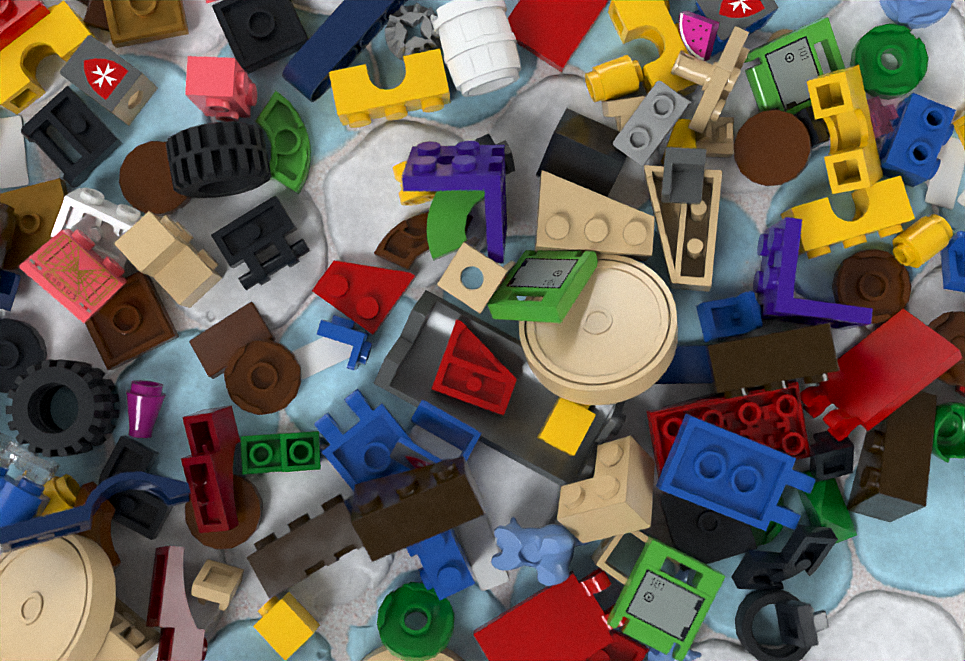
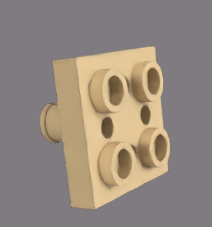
(716, 78)

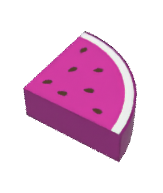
(698, 34)

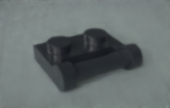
(79, 127)

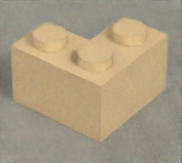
(165, 252)
(615, 498)
(128, 637)

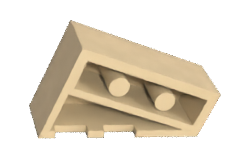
(587, 221)
(687, 230)

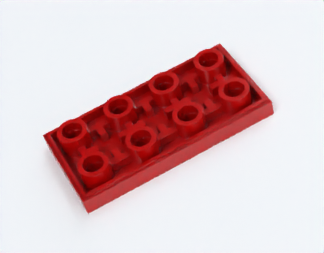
(763, 416)

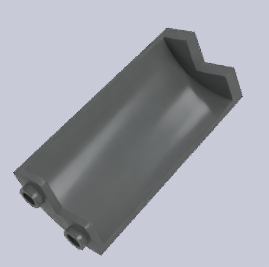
(415, 360)

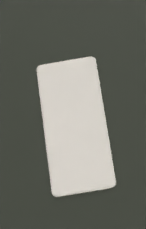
(12, 153)
(945, 183)
(321, 355)
(480, 550)

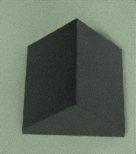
(583, 153)

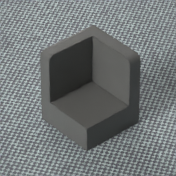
(683, 175)

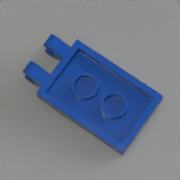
(366, 447)
(731, 474)

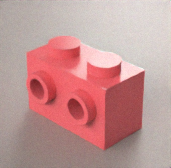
(220, 88)

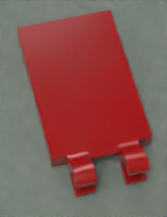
(554, 27)
(880, 374)
(552, 624)

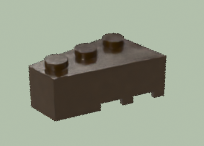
(772, 360)
(896, 462)
(414, 506)
(306, 547)

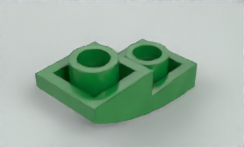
(280, 452)

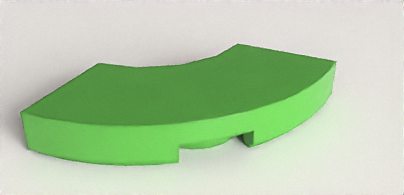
(288, 142)
(448, 220)

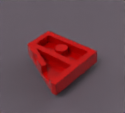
(363, 291)
(473, 372)

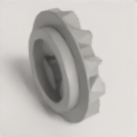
(411, 16)

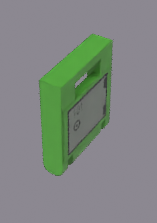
(789, 64)
(546, 274)
(660, 605)

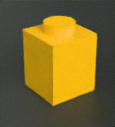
(566, 425)
(285, 624)

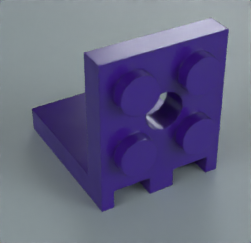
(464, 168)
(777, 281)

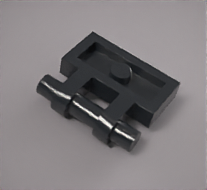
(255, 232)

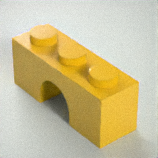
(652, 22)
(55, 34)
(361, 101)
(853, 151)
(877, 209)

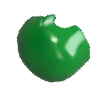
(949, 431)

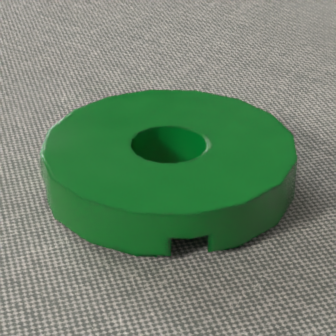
(907, 50)
(409, 643)

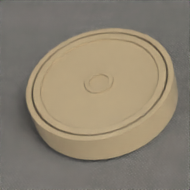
(612, 338)
(55, 601)

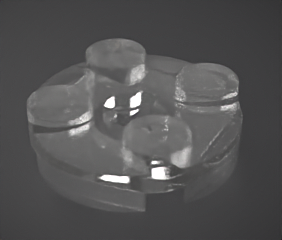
(34, 467)

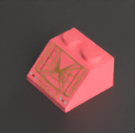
(75, 273)

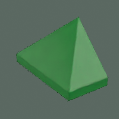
(827, 508)

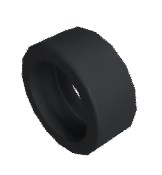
(743, 624)

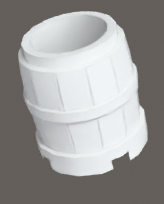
(477, 45)

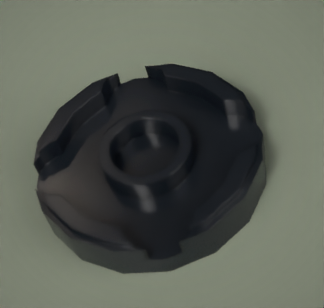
(19, 349)

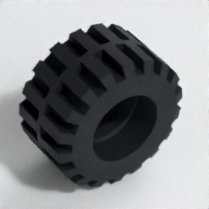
(218, 159)
(33, 401)

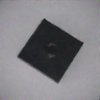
(260, 30)
(704, 532)

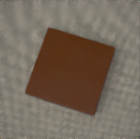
(131, 323)

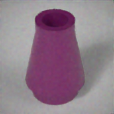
(144, 405)

